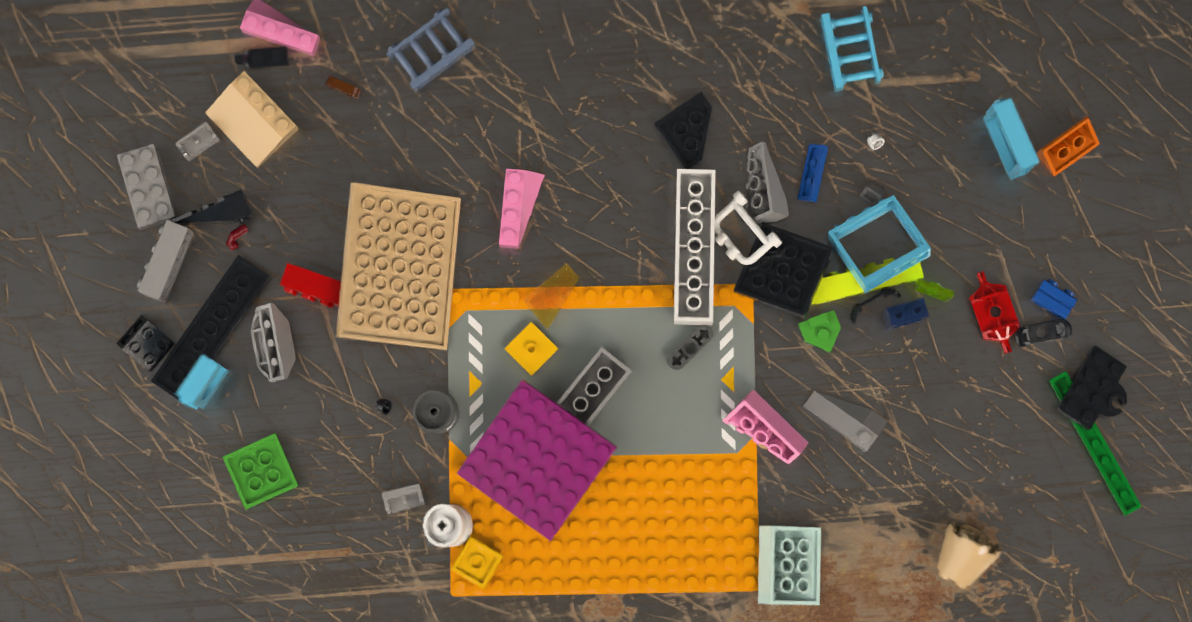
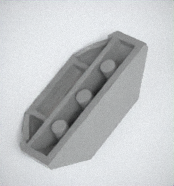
(272, 343)

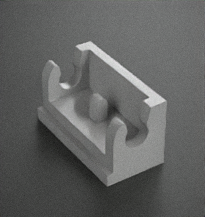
(197, 141)
(403, 498)

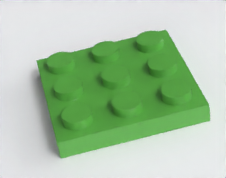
(260, 471)

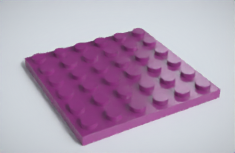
(536, 460)

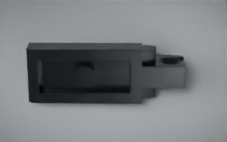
(263, 58)

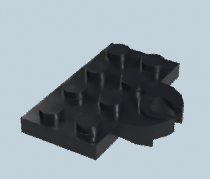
(1094, 390)

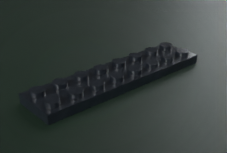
(212, 323)

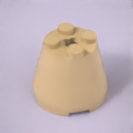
(966, 554)

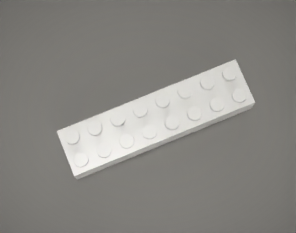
(694, 247)

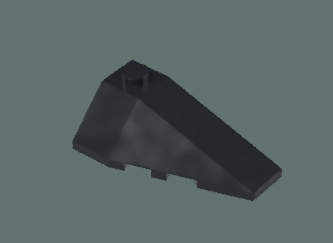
(229, 209)

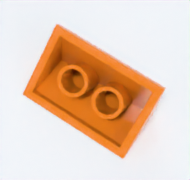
(1069, 147)

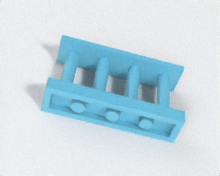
(836, 61)

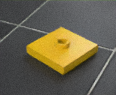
(531, 348)
(477, 562)

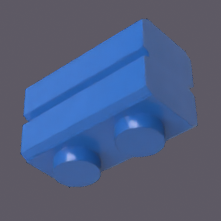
(1054, 299)

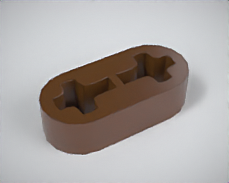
(343, 87)

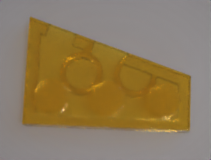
(551, 295)

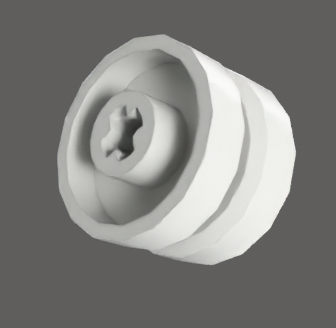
(448, 525)

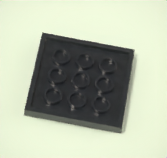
(785, 274)

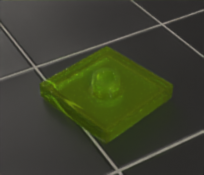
(933, 289)

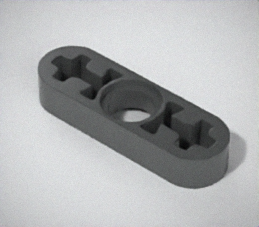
(704, 341)

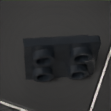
(145, 343)

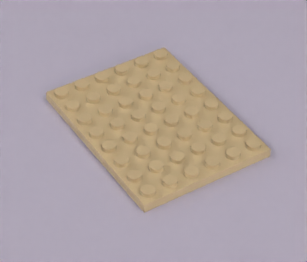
(398, 266)

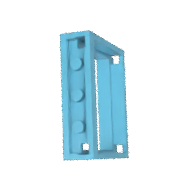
(1010, 138)
(893, 268)

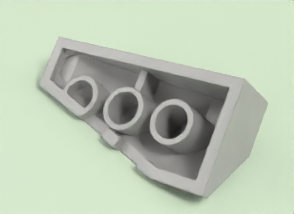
(764, 191)
(850, 420)

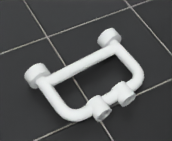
(723, 239)

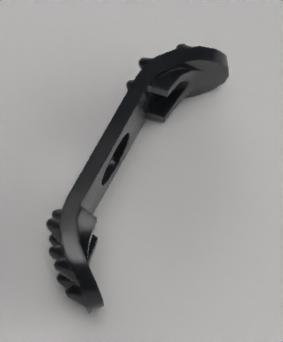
(885, 292)
(1055, 329)

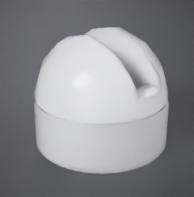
(875, 141)

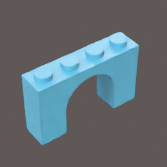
(201, 383)

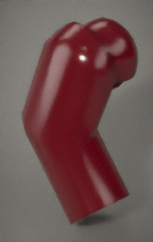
(234, 235)

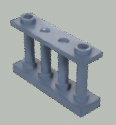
(433, 68)

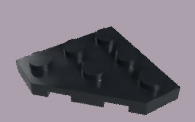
(687, 130)

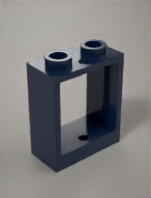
(905, 314)

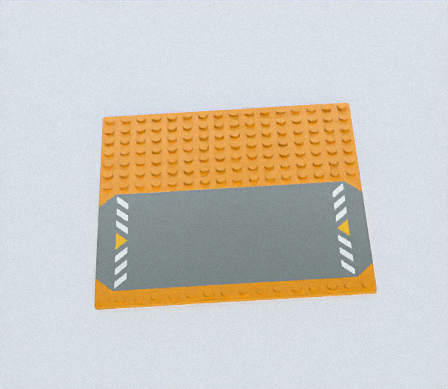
(679, 489)

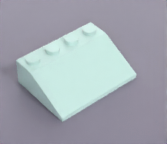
(789, 565)

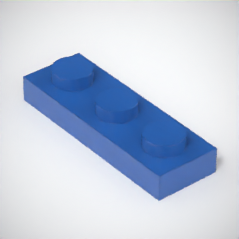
(812, 173)

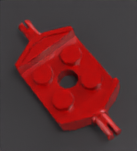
(994, 328)

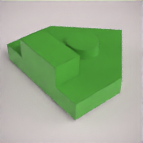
(821, 330)

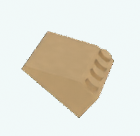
(251, 119)

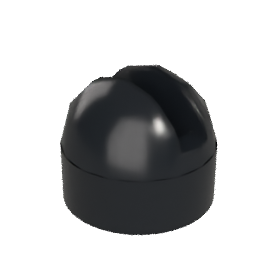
(383, 406)

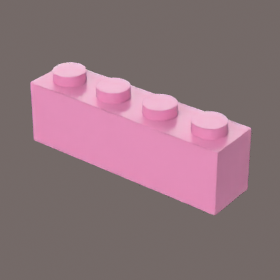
(275, 27)
(518, 201)
(766, 427)

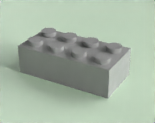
(147, 186)
(165, 261)
(594, 386)

